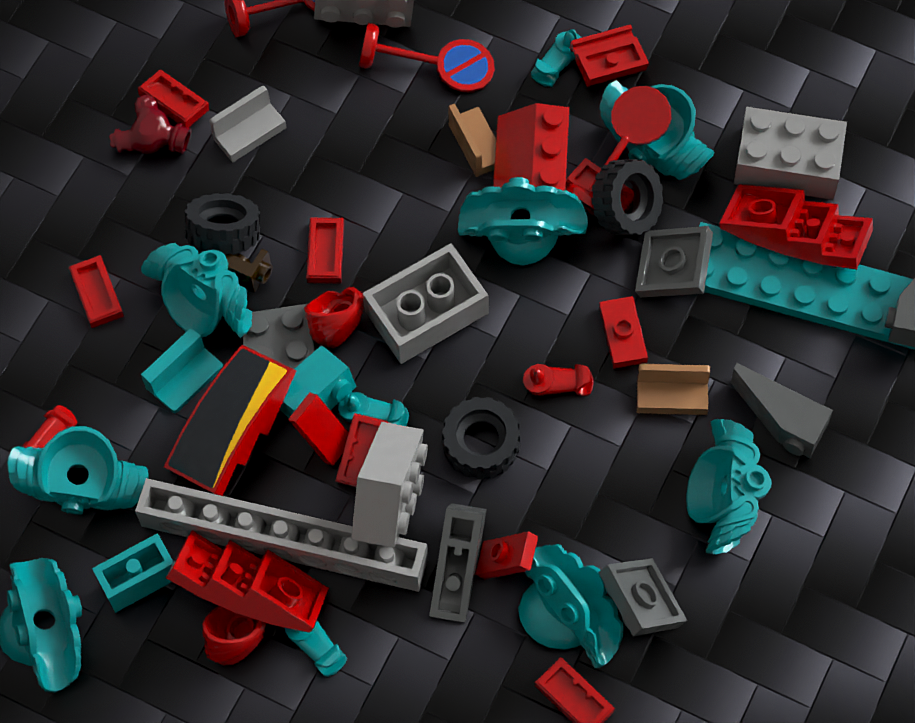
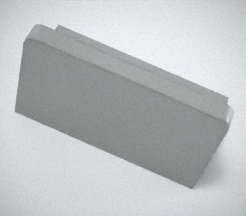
(246, 124)

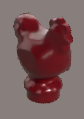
(151, 131)

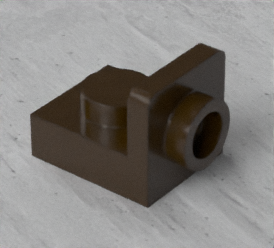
(249, 274)

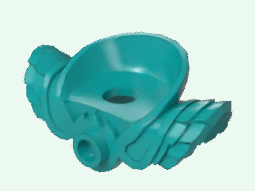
(677, 150)
(522, 240)
(199, 289)
(44, 472)
(727, 485)
(570, 606)
(54, 651)

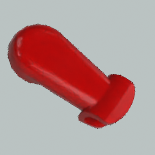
(553, 380)
(56, 421)

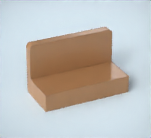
(473, 138)
(673, 389)

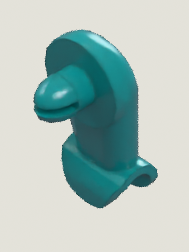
(555, 60)
(360, 404)
(319, 647)

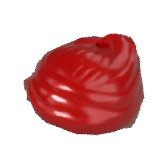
(334, 316)
(230, 635)

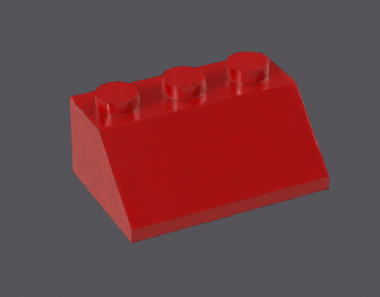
(532, 146)

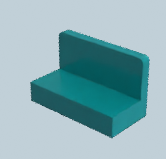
(181, 371)

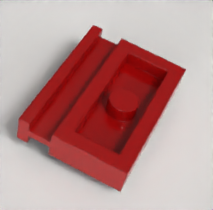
(609, 55)

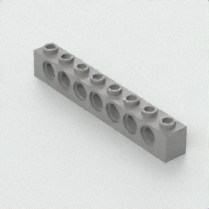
(285, 533)

